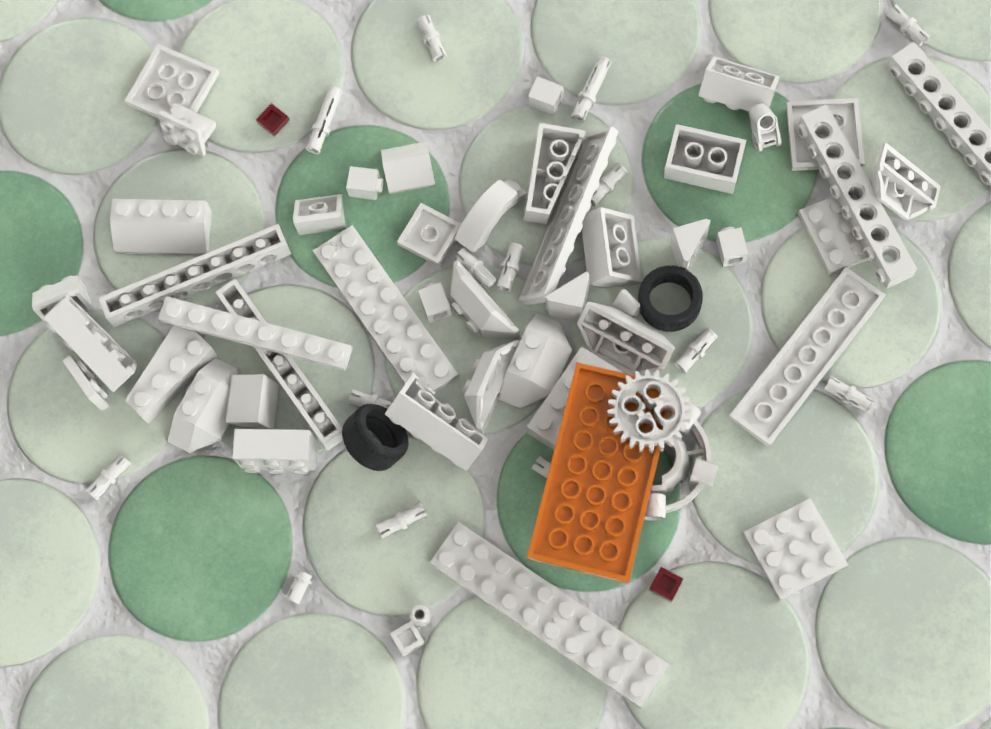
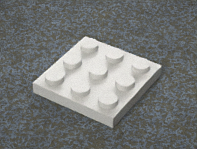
(171, 80)
(846, 115)
(833, 235)
(795, 549)

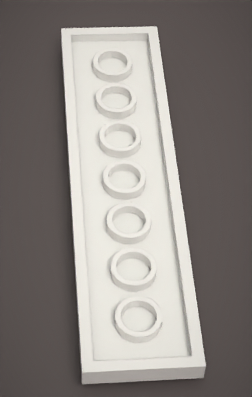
(568, 215)
(384, 310)
(807, 357)

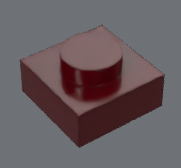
(272, 119)
(666, 584)

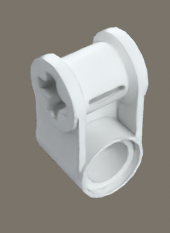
(765, 131)

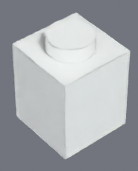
(544, 95)
(364, 183)
(731, 246)
(434, 302)

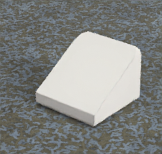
(627, 303)

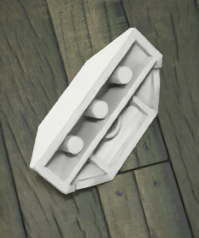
(902, 184)
(478, 307)
(623, 340)
(536, 363)
(488, 377)
(203, 409)

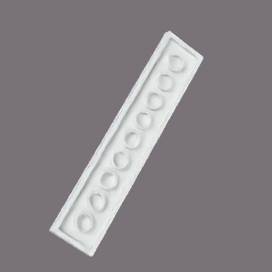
(550, 614)

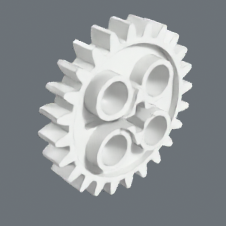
(669, 399)

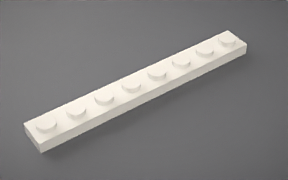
(255, 333)

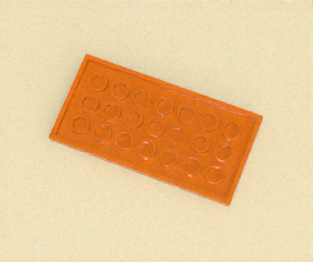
(595, 483)

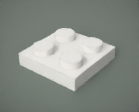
(429, 234)
(87, 382)

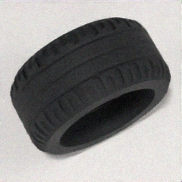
(675, 275)
(363, 445)

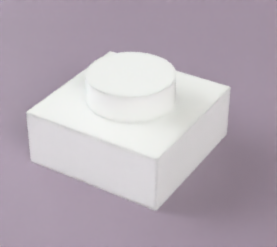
(407, 638)

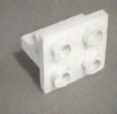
(186, 129)

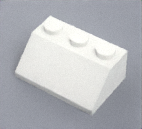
(737, 85)
(611, 248)

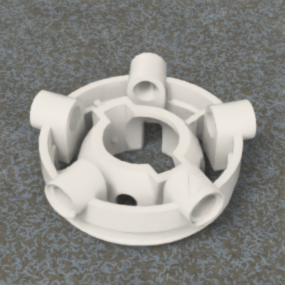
(702, 474)

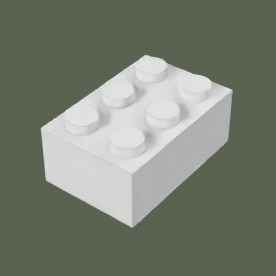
(704, 159)
(274, 450)

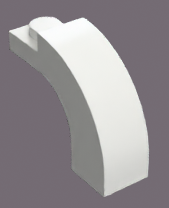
(487, 212)

